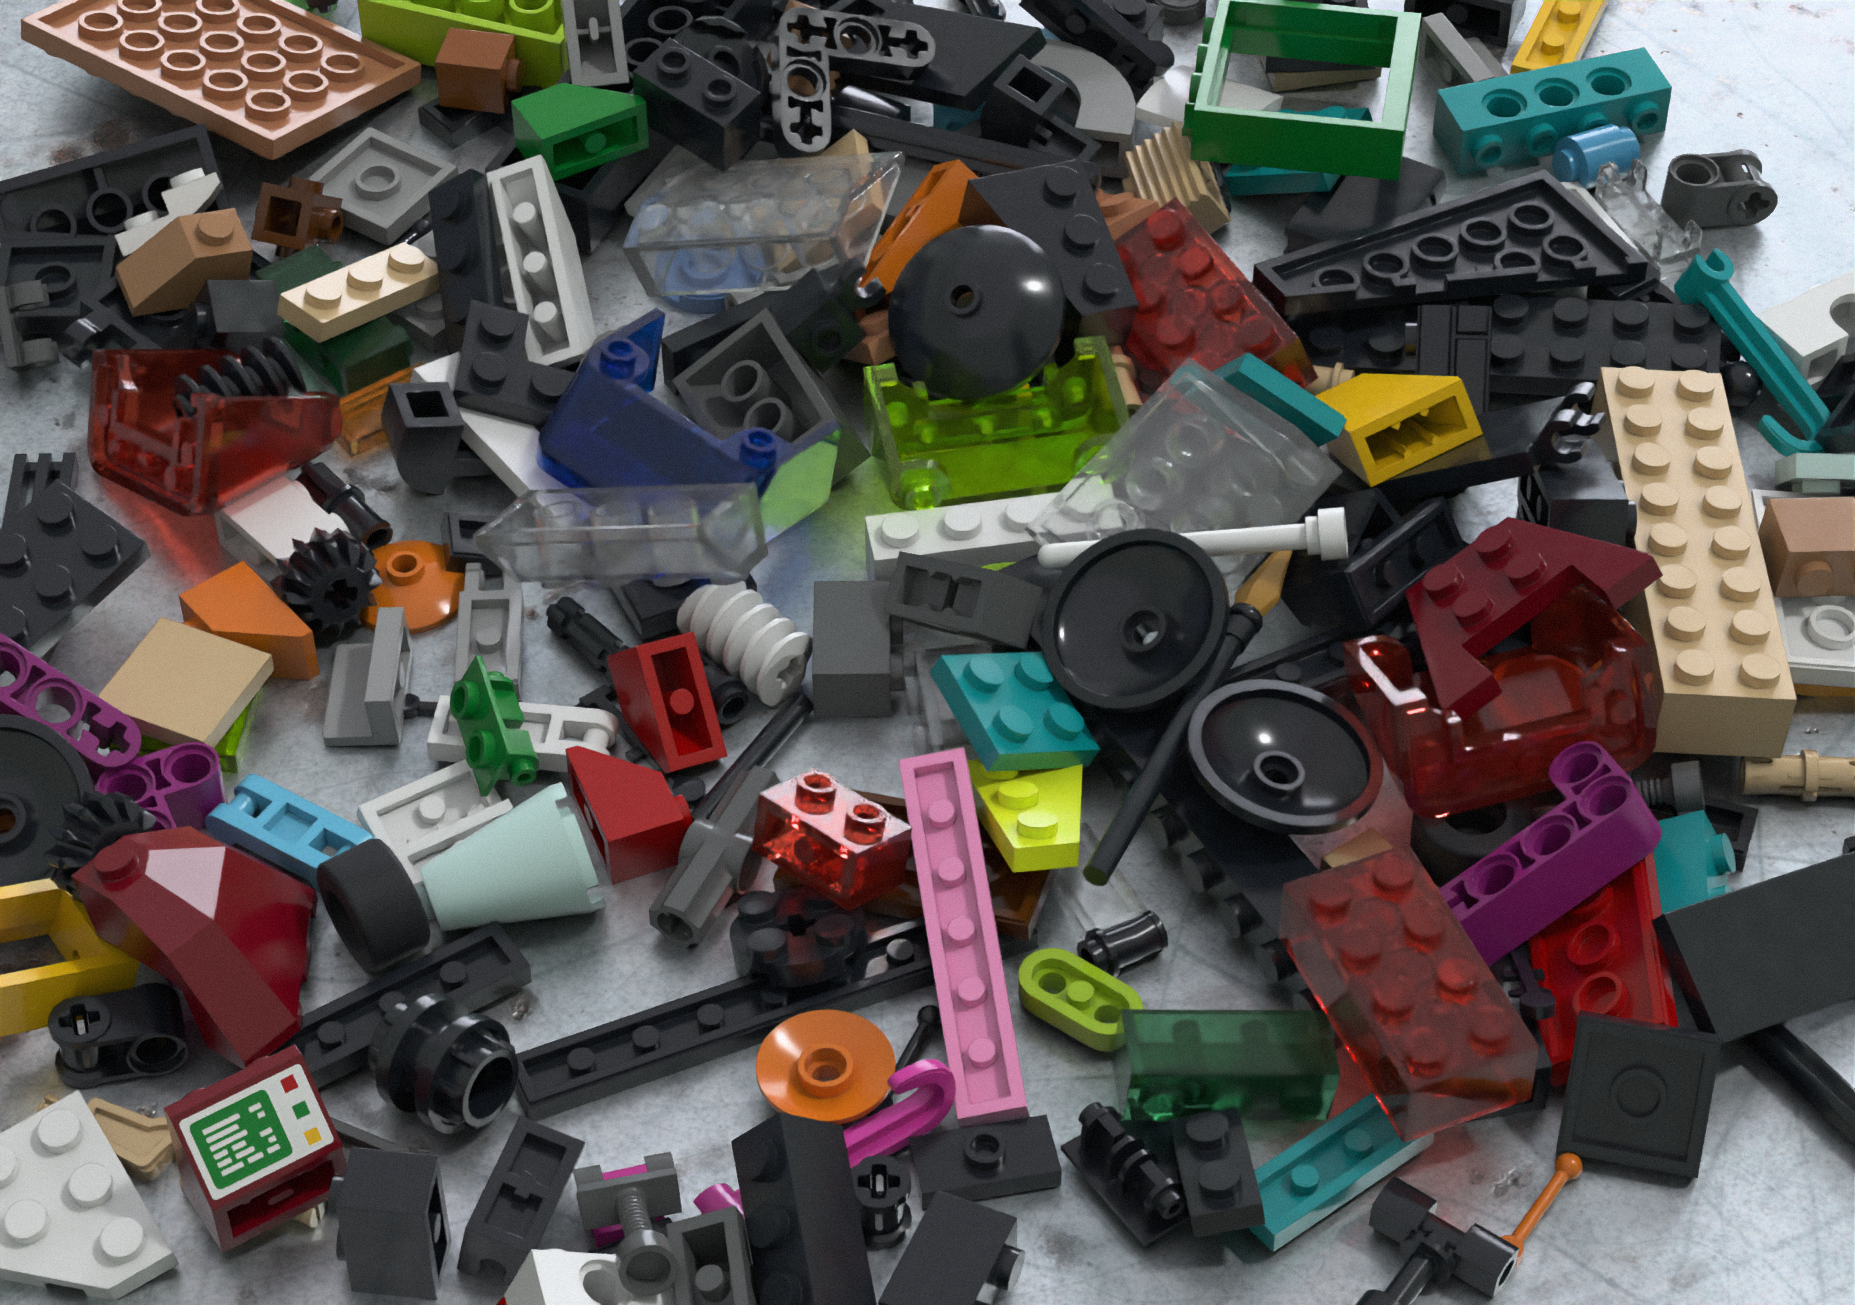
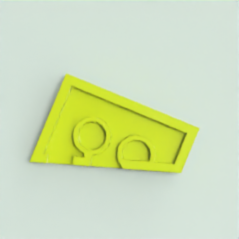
(1031, 814)

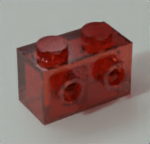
(831, 838)

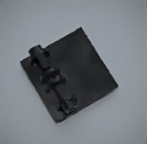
(1131, 1170)

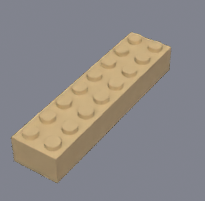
(1712, 613)

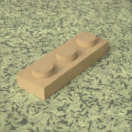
(360, 292)

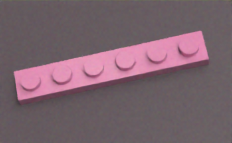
(963, 939)

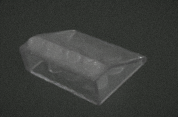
(761, 223)
(1192, 463)

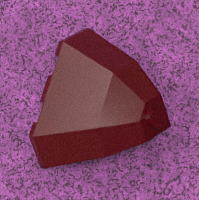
(213, 926)

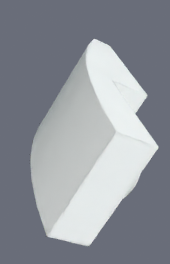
(189, 195)

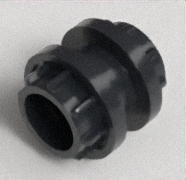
(443, 1063)

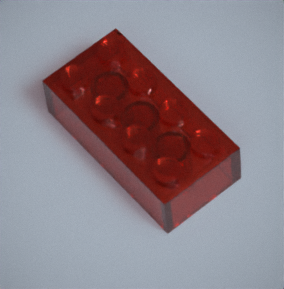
(1200, 301)
(1407, 992)

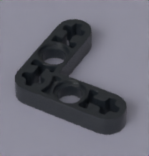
(816, 60)

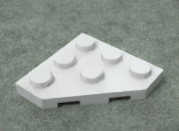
(73, 1208)

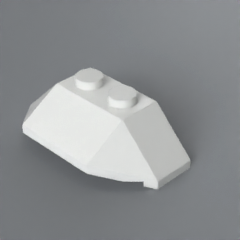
(540, 263)

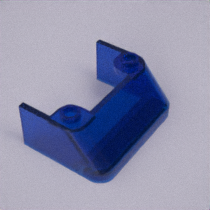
(621, 436)

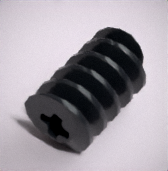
(257, 374)

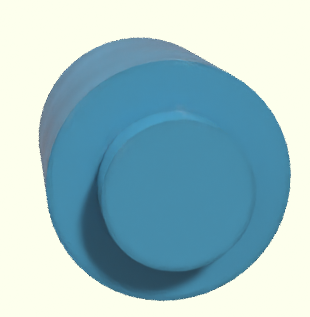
(1582, 153)

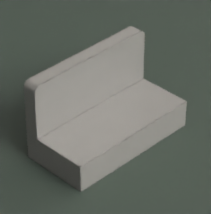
(1453, 59)
(370, 685)

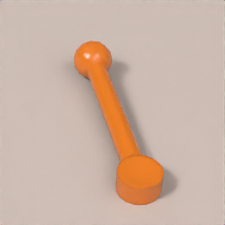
(1567, 1167)

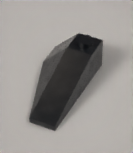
(104, 189)

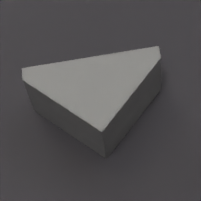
(594, 42)

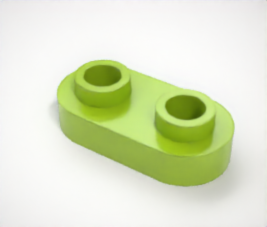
(1085, 996)

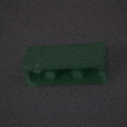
(350, 358)
(1223, 1059)

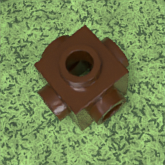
(297, 217)

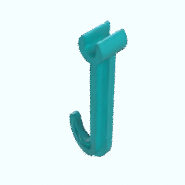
(1709, 285)

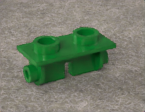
(484, 710)

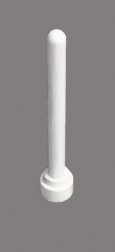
(1319, 535)

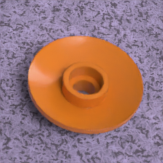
(418, 581)
(825, 1047)

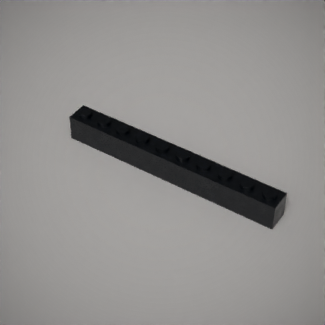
(1220, 854)

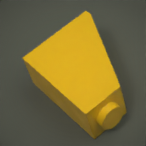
(1398, 421)

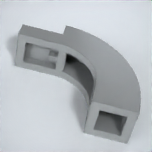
(1094, 101)

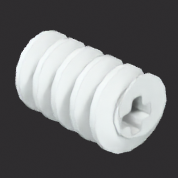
(748, 639)

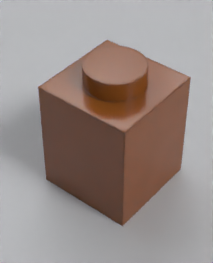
(478, 70)

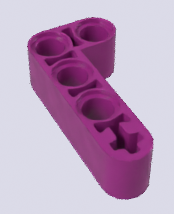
(42, 684)
(174, 784)
(1559, 857)

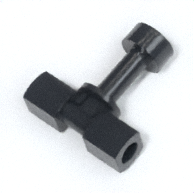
(1434, 1247)

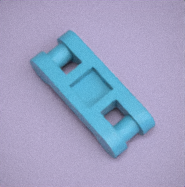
(286, 829)

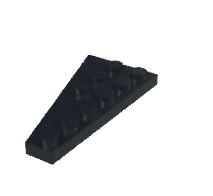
(1478, 245)

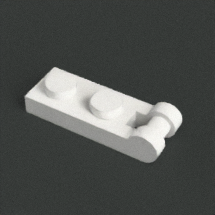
(546, 726)

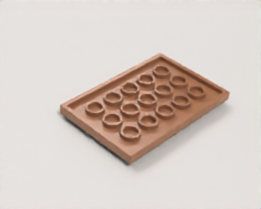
(238, 66)

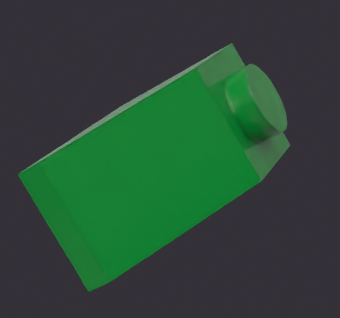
(579, 127)

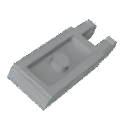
(490, 626)

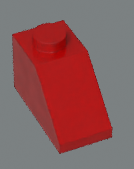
(668, 701)
(627, 813)

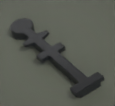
(689, 786)
(1534, 1001)

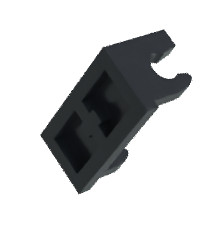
(519, 1198)

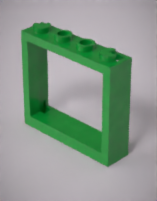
(1301, 140)

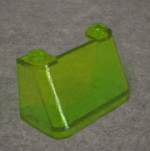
(997, 447)

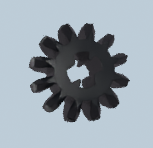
(327, 580)
(91, 828)

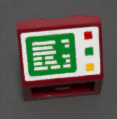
(255, 1148)

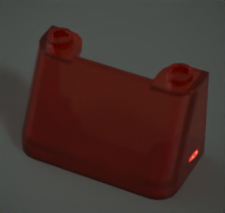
(204, 459)
(1574, 685)

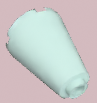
(513, 869)

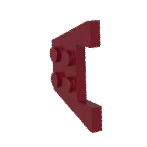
(1502, 585)

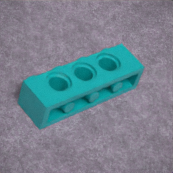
(1531, 110)

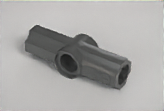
(713, 863)

